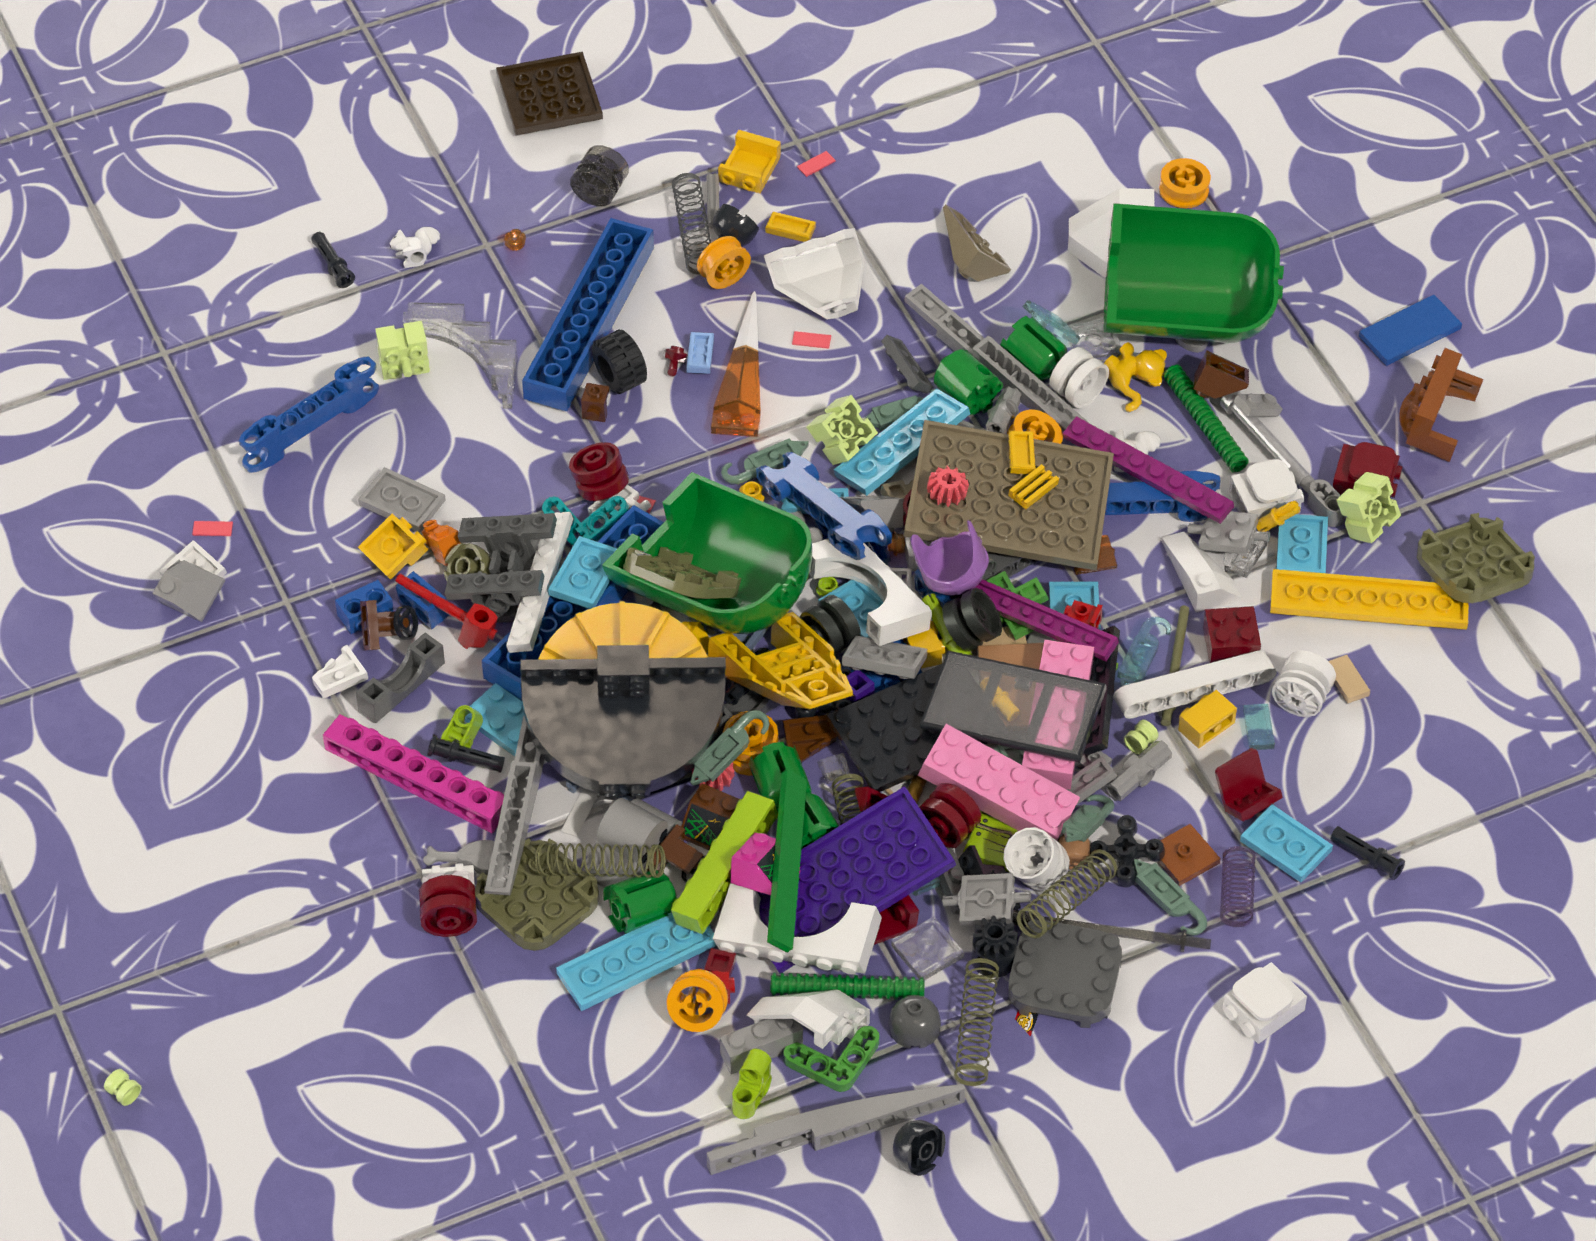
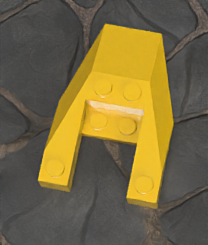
(795, 674)

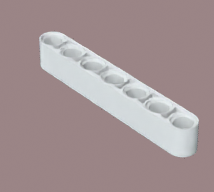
(1194, 683)

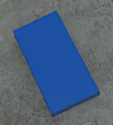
(1410, 330)

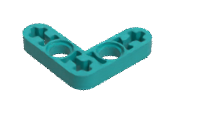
(586, 528)

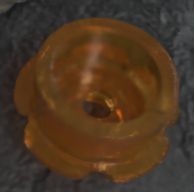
(516, 244)
(897, 544)

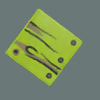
(990, 840)

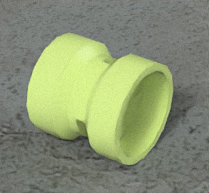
(1144, 734)
(121, 1086)

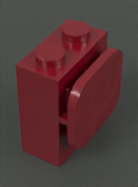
(1365, 458)

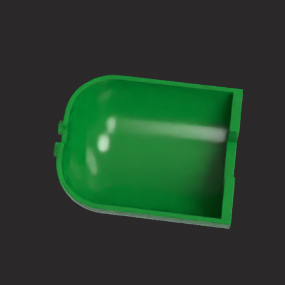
(1190, 274)
(726, 534)

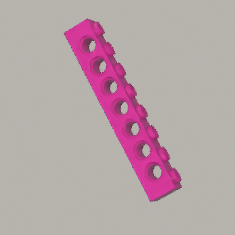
(399, 766)

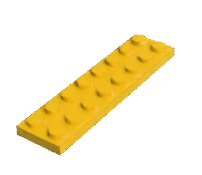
(1365, 599)

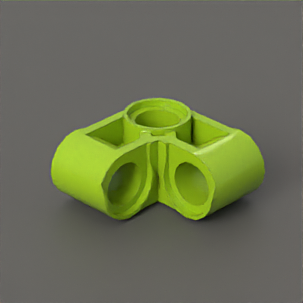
(752, 1084)

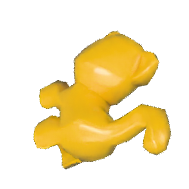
(1146, 366)

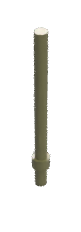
(1176, 655)

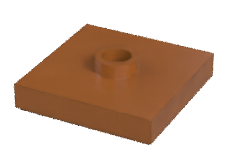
(1187, 855)

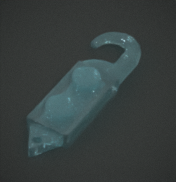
(1141, 652)

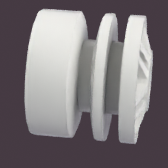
(1304, 683)
(1036, 858)

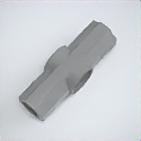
(1004, 410)
(1138, 770)

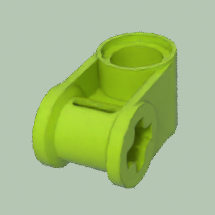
(459, 730)

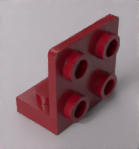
(897, 919)

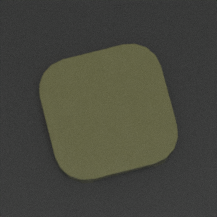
(1475, 560)
(677, 574)
(539, 906)

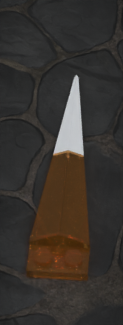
(738, 399)

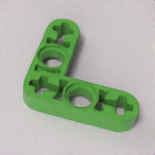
(841, 1066)

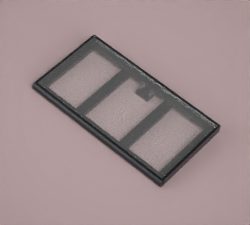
(1014, 706)

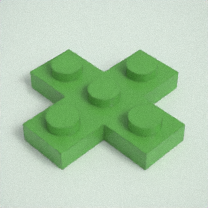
(1031, 590)

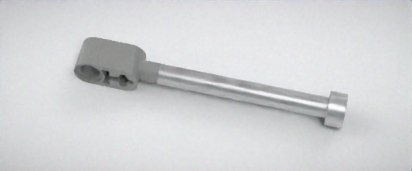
(1321, 495)

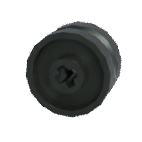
(972, 619)
(833, 622)

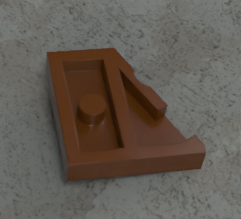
(808, 735)

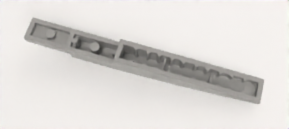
(1010, 372)
(515, 815)
(834, 1124)

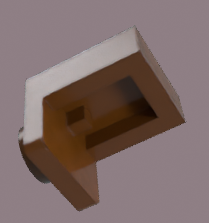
(595, 402)

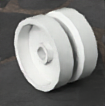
(1079, 377)

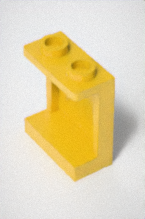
(750, 162)

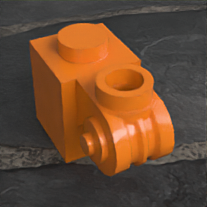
(440, 539)

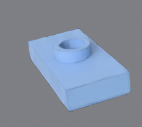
(700, 352)

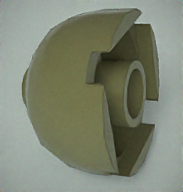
(467, 560)

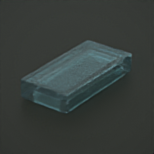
(1258, 726)

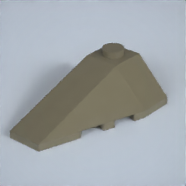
(971, 250)

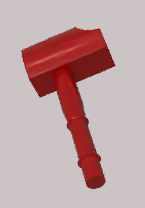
(477, 624)

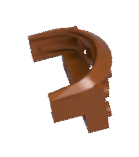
(1444, 381)

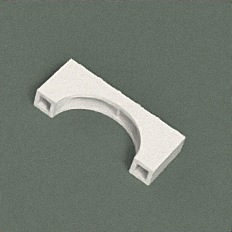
(901, 611)
(841, 947)

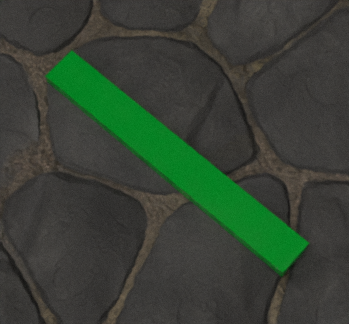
(787, 861)

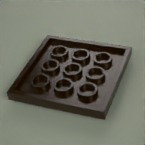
(549, 93)

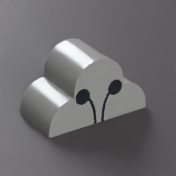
(630, 825)

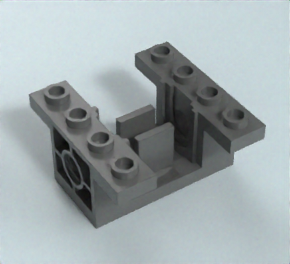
(512, 548)

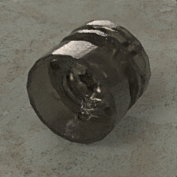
(599, 175)

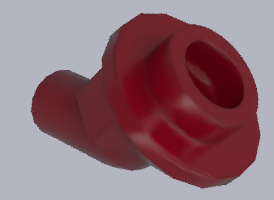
(675, 355)

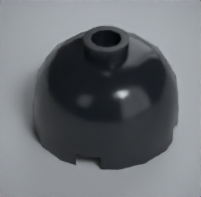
(730, 223)
(918, 1146)

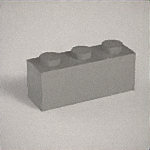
(766, 1035)

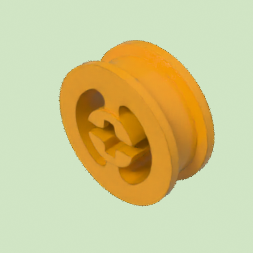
(1185, 174)
(723, 262)
(1039, 423)
(683, 1006)

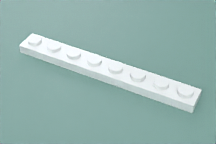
(532, 608)

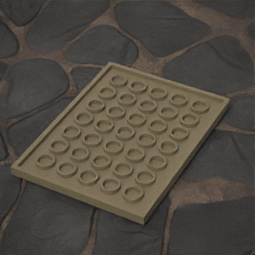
(1056, 529)

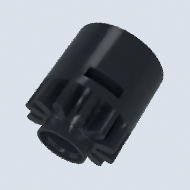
(996, 943)

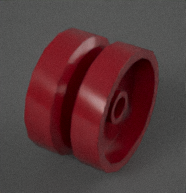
(599, 471)
(951, 814)
(447, 905)

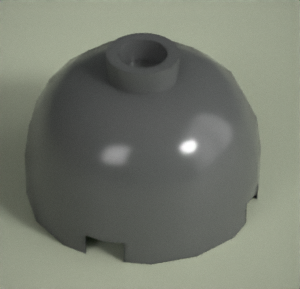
(914, 1022)

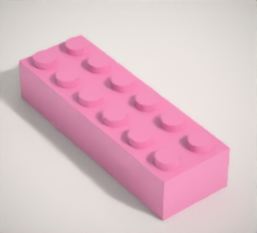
(1071, 661)
(998, 783)

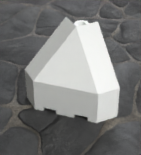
(1091, 227)
(821, 273)
(826, 1013)

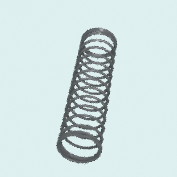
(680, 222)

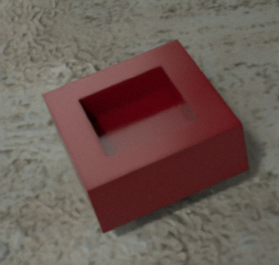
(720, 961)

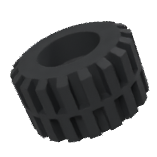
(619, 361)

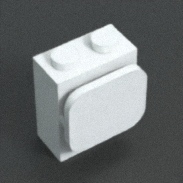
(1264, 488)
(1263, 1002)

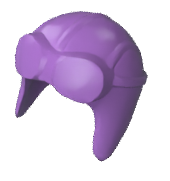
(951, 563)

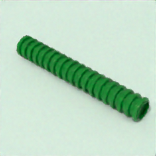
(1206, 419)
(848, 985)

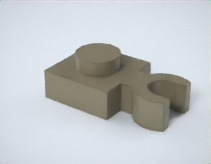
(896, 489)

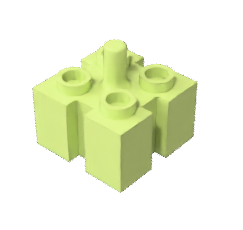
(402, 350)
(842, 429)
(1368, 507)

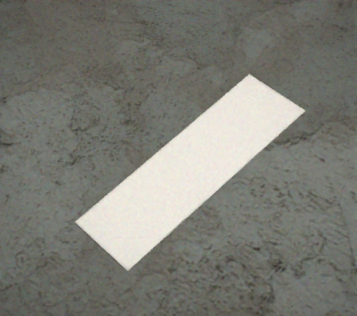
(579, 812)

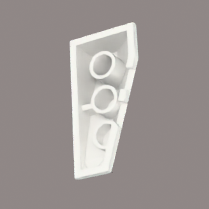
(1200, 575)

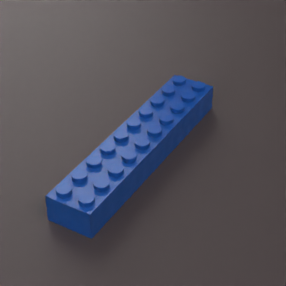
(588, 314)
(505, 667)

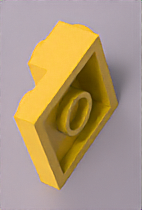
(394, 546)

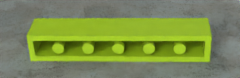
(712, 879)

